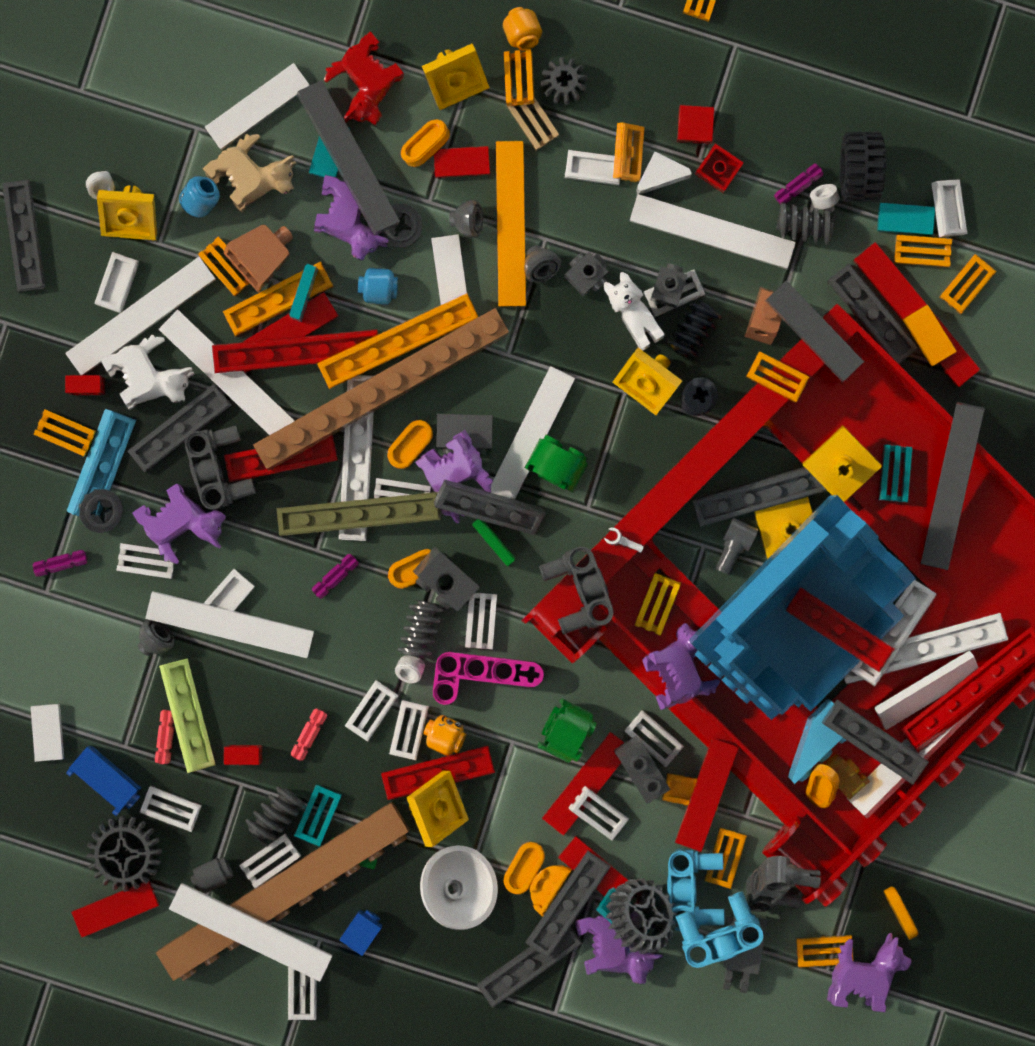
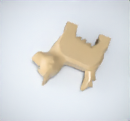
(247, 178)

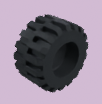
(862, 166)

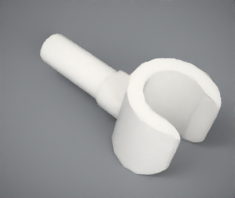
(624, 541)

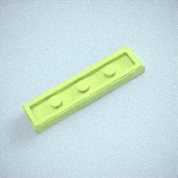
(187, 715)

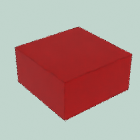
(695, 124)
(719, 168)
(85, 385)
(242, 754)

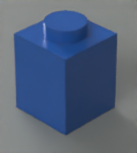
(361, 931)

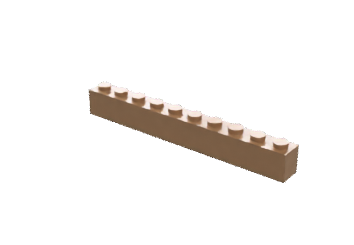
(381, 389)
(290, 887)

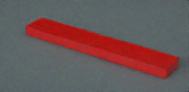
(906, 301)
(284, 351)
(971, 691)

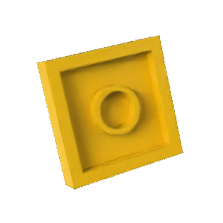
(455, 76)
(127, 214)
(647, 380)
(842, 464)
(780, 522)
(437, 808)

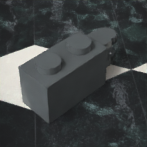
(747, 961)

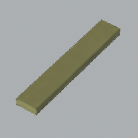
(358, 514)

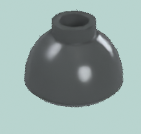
(468, 218)
(541, 264)
(155, 638)

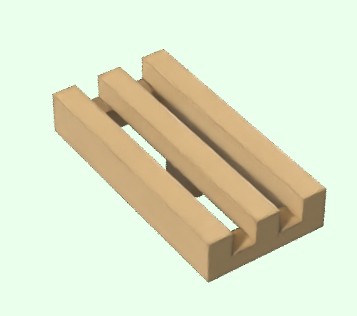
(545, 139)

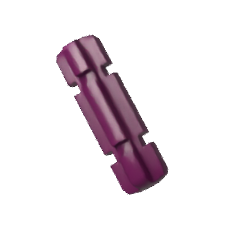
(799, 184)
(59, 563)
(335, 576)

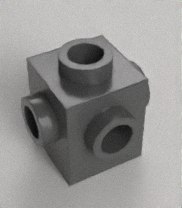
(585, 283)

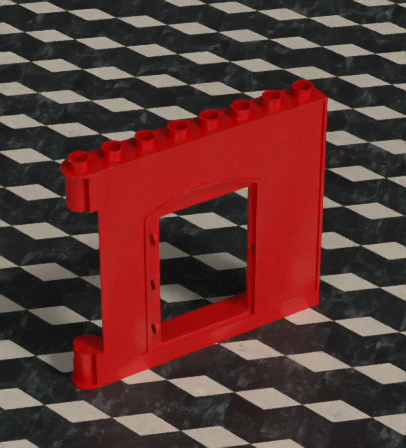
(986, 576)

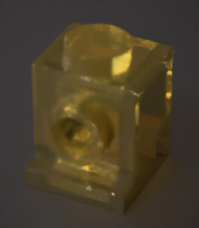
(847, 771)

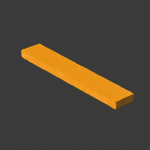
(510, 224)
(397, 340)

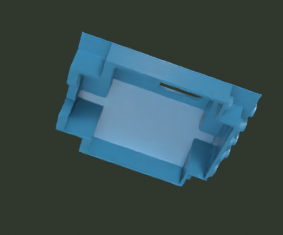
(774, 654)

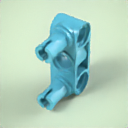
(683, 887)
(724, 942)

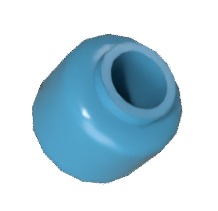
(199, 196)
(378, 286)

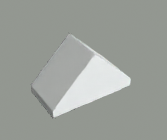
(661, 173)

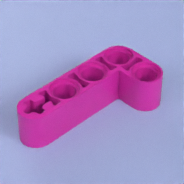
(489, 674)

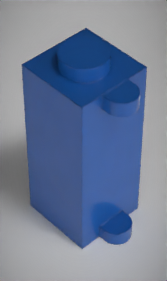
(105, 779)

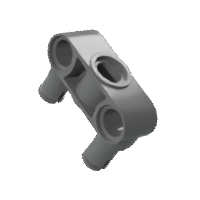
(208, 471)
(589, 586)
(771, 884)

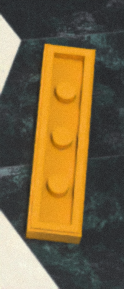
(272, 301)

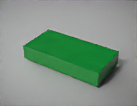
(494, 542)

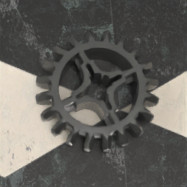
(124, 865)
(634, 920)

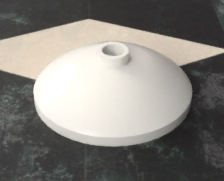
(472, 884)

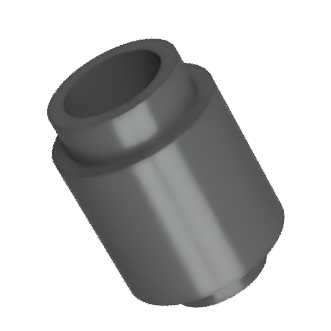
(212, 875)

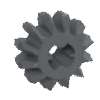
(555, 75)

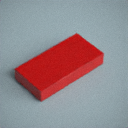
(461, 162)

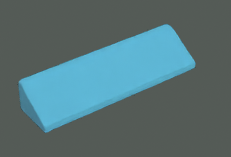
(102, 458)

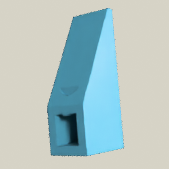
(814, 744)

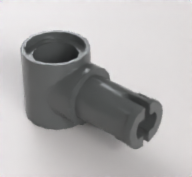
(737, 540)

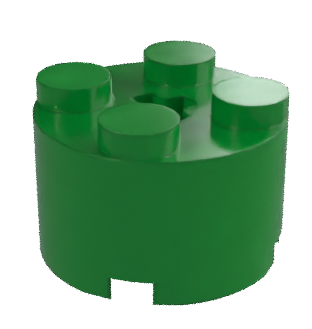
(557, 464)
(566, 731)

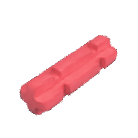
(308, 734)
(165, 738)

